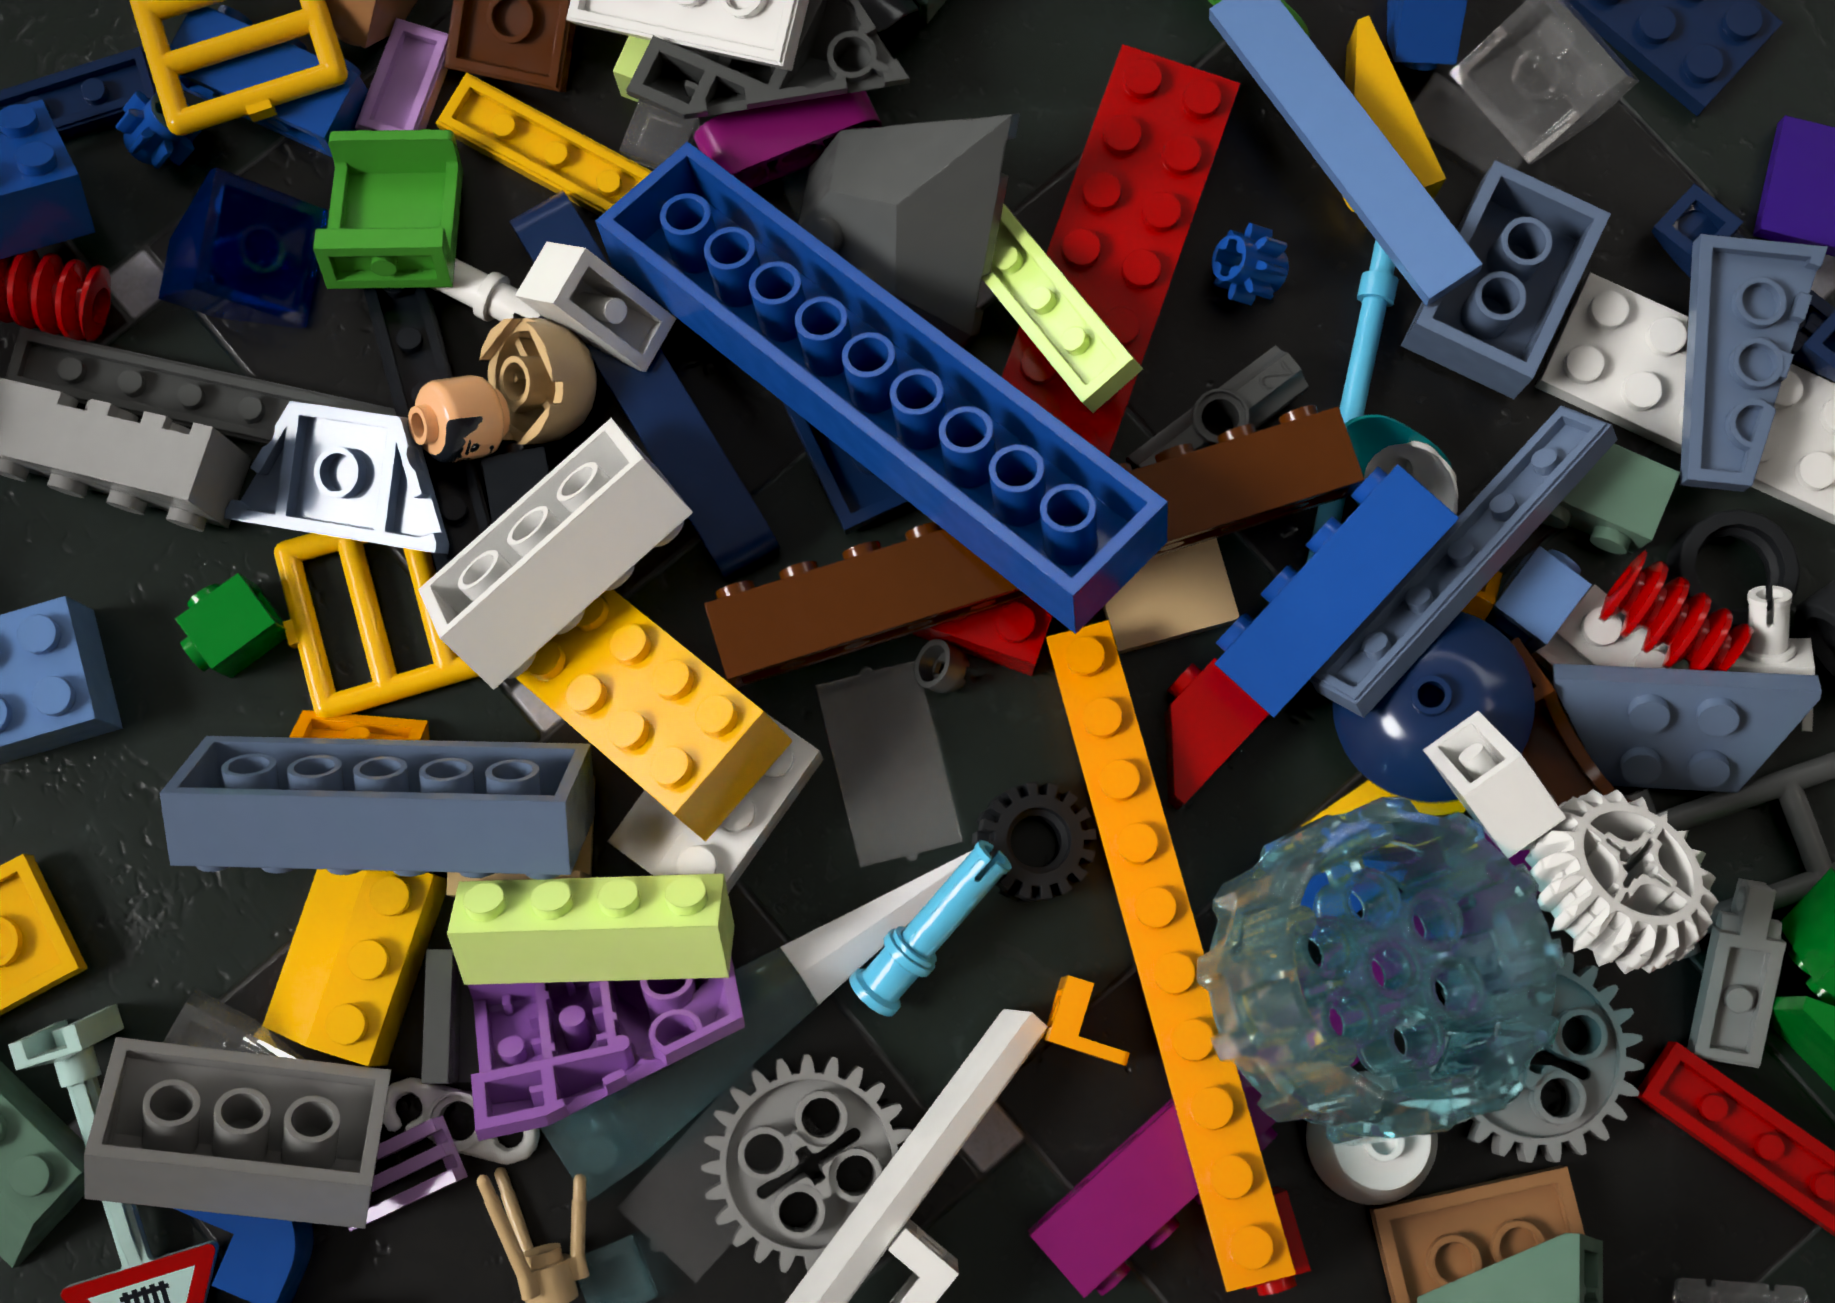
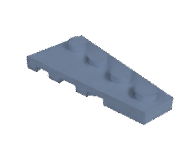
(1739, 349)

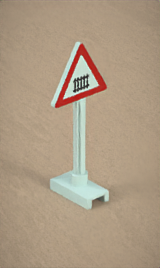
(143, 1278)

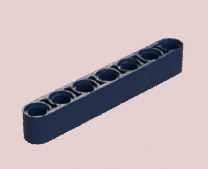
(666, 419)

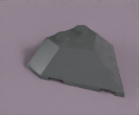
(833, 57)
(916, 211)

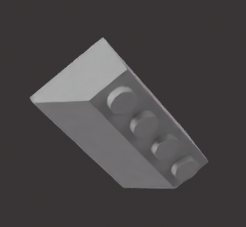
(236, 1133)

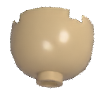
(543, 377)

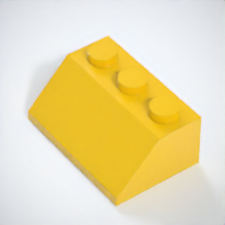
(355, 962)

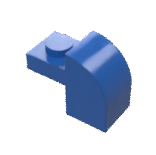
(263, 1256)

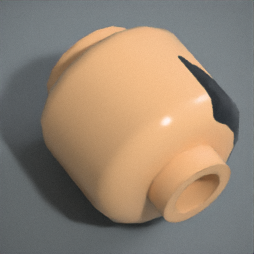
(459, 418)

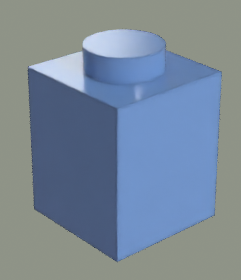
(1538, 598)

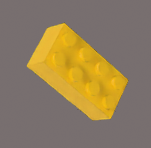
(656, 712)

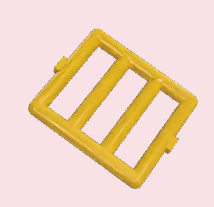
(254, 101)
(304, 631)

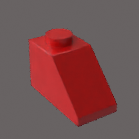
(1204, 727)

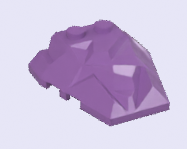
(574, 1043)

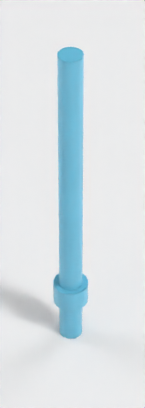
(1376, 293)

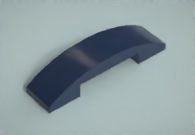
(1702, 214)

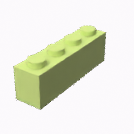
(592, 929)

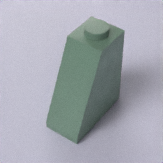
(1552, 1272)

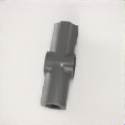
(1245, 399)

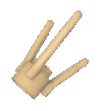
(543, 1270)

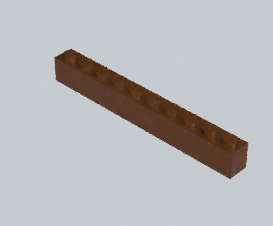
(937, 579)

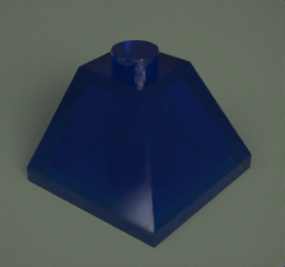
(244, 253)

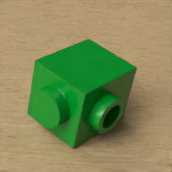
(230, 626)

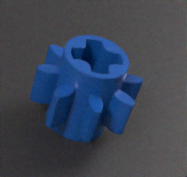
(148, 135)
(1250, 264)

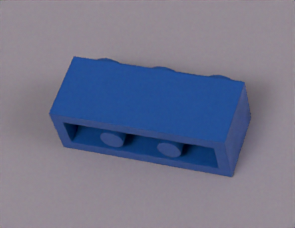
(303, 119)

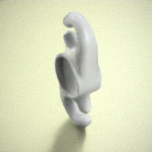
(434, 1101)

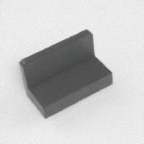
(449, 1022)

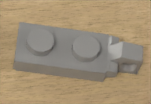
(1739, 979)

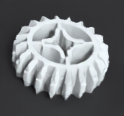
(1623, 882)

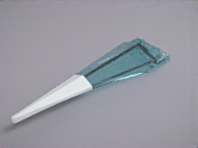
(775, 996)

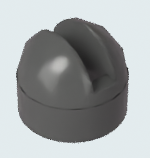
(929, 663)

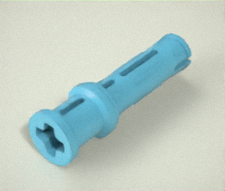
(912, 949)

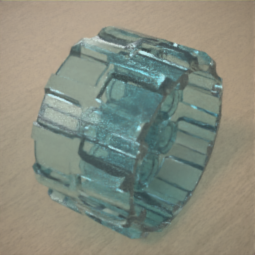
(1479, 943)

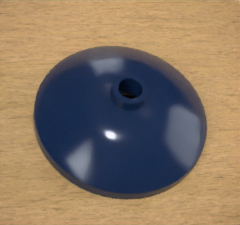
(1476, 673)

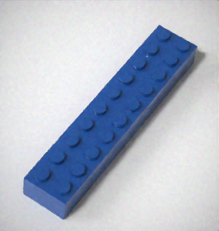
(887, 386)

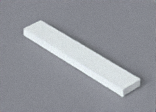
(921, 1160)

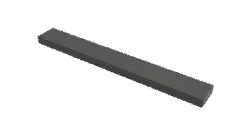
(187, 393)

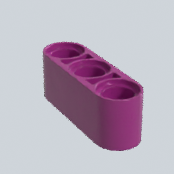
(781, 138)

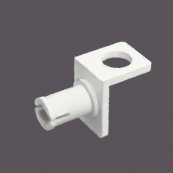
(1770, 644)

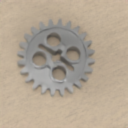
(1586, 1099)
(777, 1111)

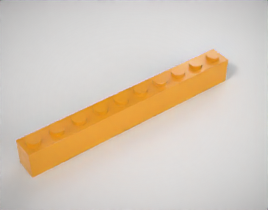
(1165, 952)

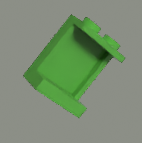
(391, 210)

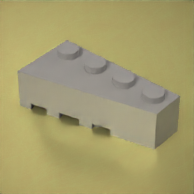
(109, 452)

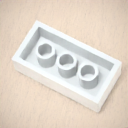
(553, 555)

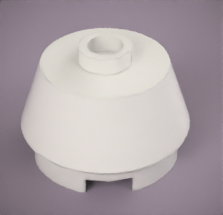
(1372, 1171)

